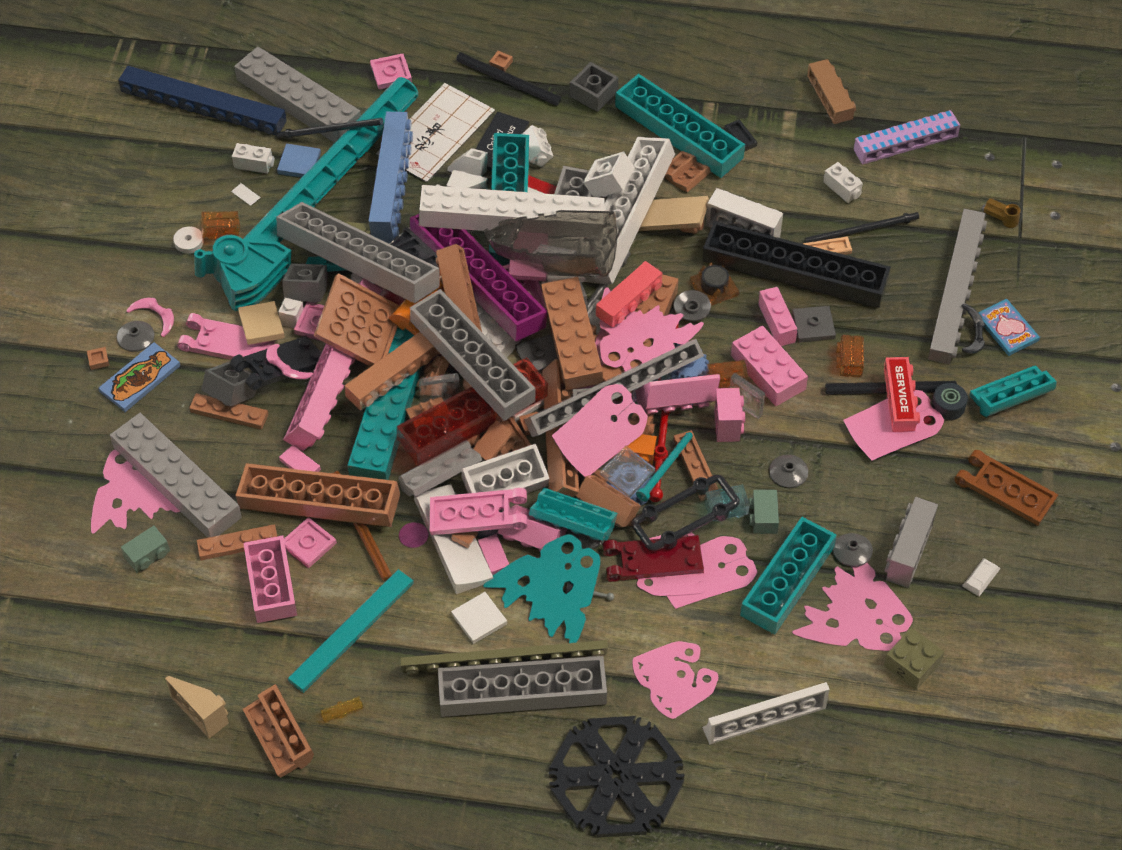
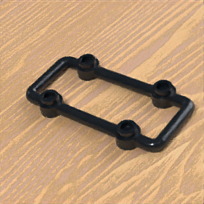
(670, 538)

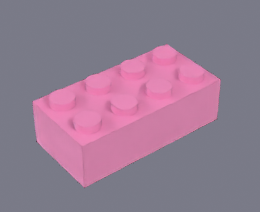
(769, 366)
(270, 579)

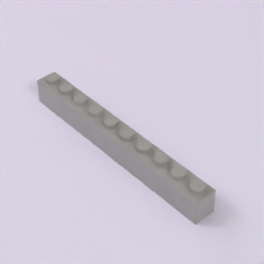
(956, 287)
(629, 379)

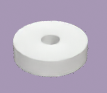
(188, 233)

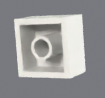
(609, 175)

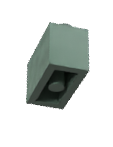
(765, 511)
(145, 549)

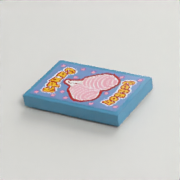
(1008, 327)

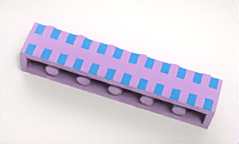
(906, 137)

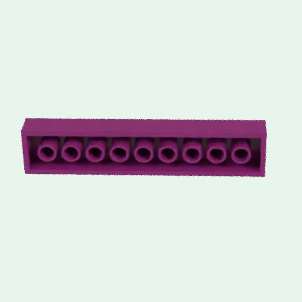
(491, 283)

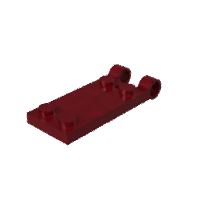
(680, 560)

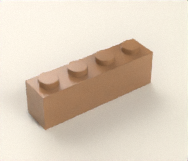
(831, 91)

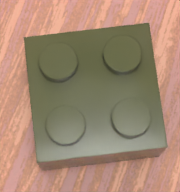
(913, 658)

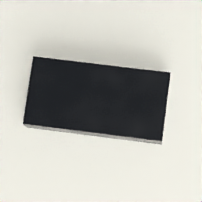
(740, 132)

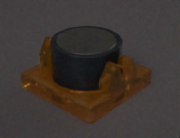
(715, 283)

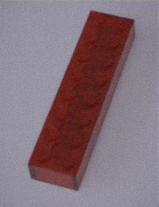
(458, 419)

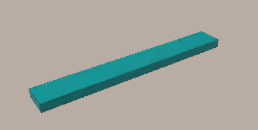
(350, 631)

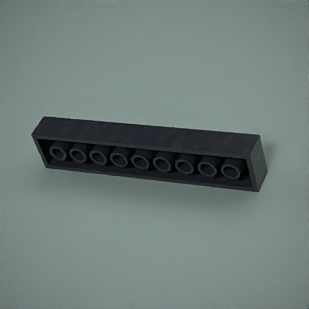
(796, 264)

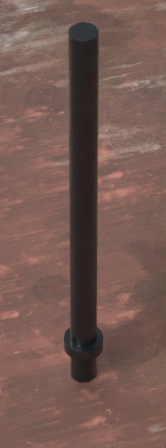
(289, 134)
(905, 218)

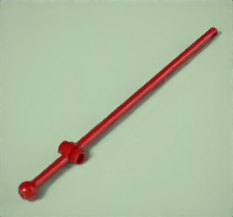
(660, 453)

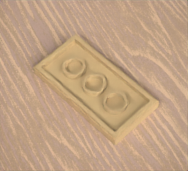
(675, 213)

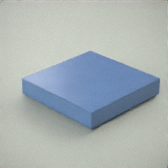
(297, 160)

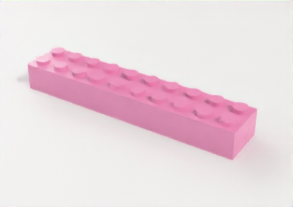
(321, 393)

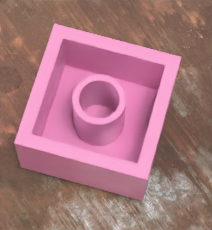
(729, 415)

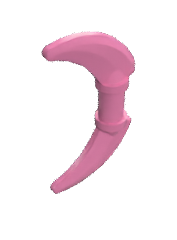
(151, 303)
(273, 358)

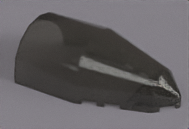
(586, 231)

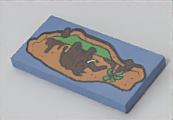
(139, 377)

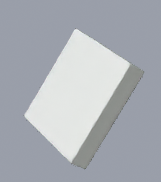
(479, 617)

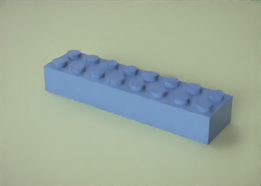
(391, 176)

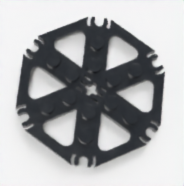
(610, 788)

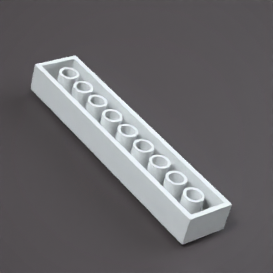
(650, 161)
(485, 208)

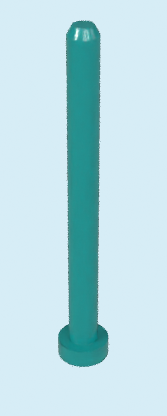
(643, 493)

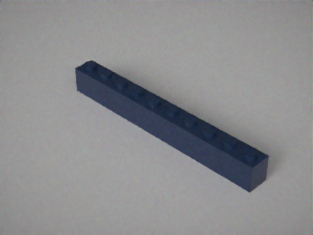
(202, 100)

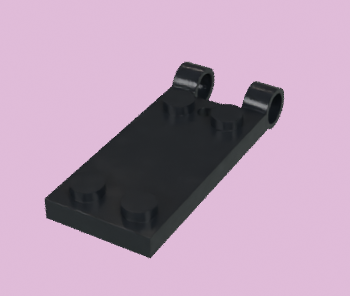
(298, 354)

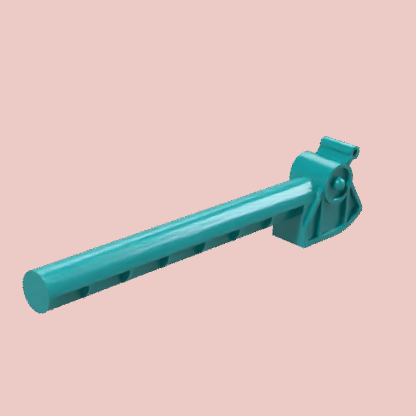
(258, 262)

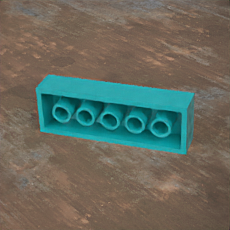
(788, 575)

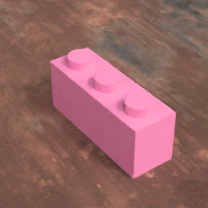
(777, 316)

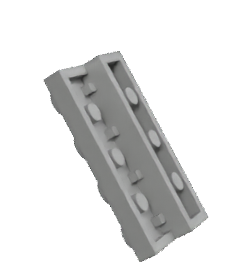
(438, 469)

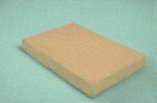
(261, 323)

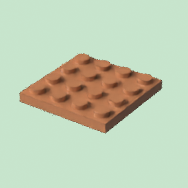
(357, 321)

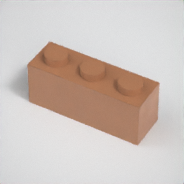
(604, 495)

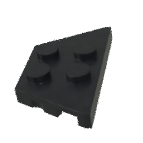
(415, 246)

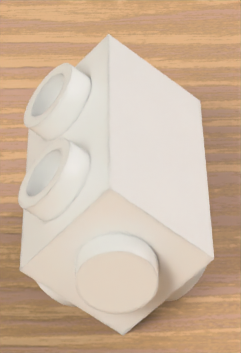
(539, 148)
(252, 158)
(843, 182)

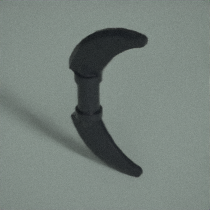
(978, 342)

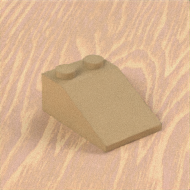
(200, 705)

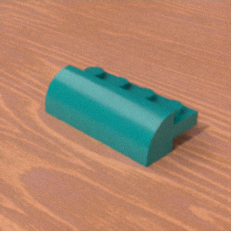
(1012, 390)
(574, 514)

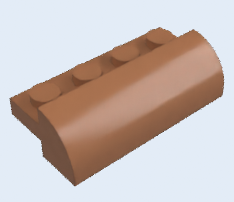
(278, 732)

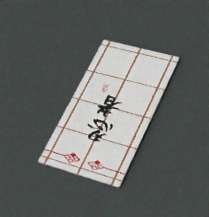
(443, 129)

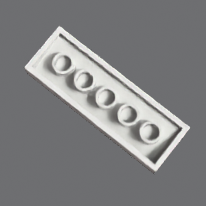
(463, 565)
(766, 713)

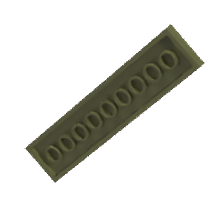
(431, 663)

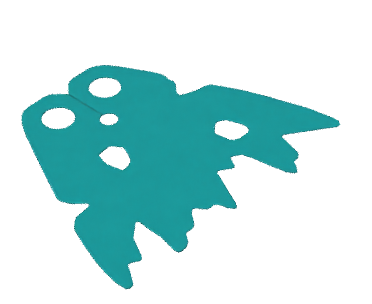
(547, 582)

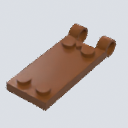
(1007, 488)

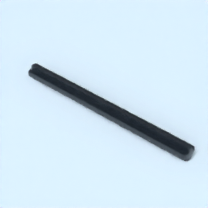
(508, 78)
(877, 387)

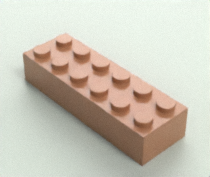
(572, 333)

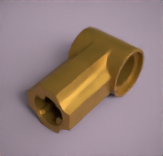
(1007, 213)

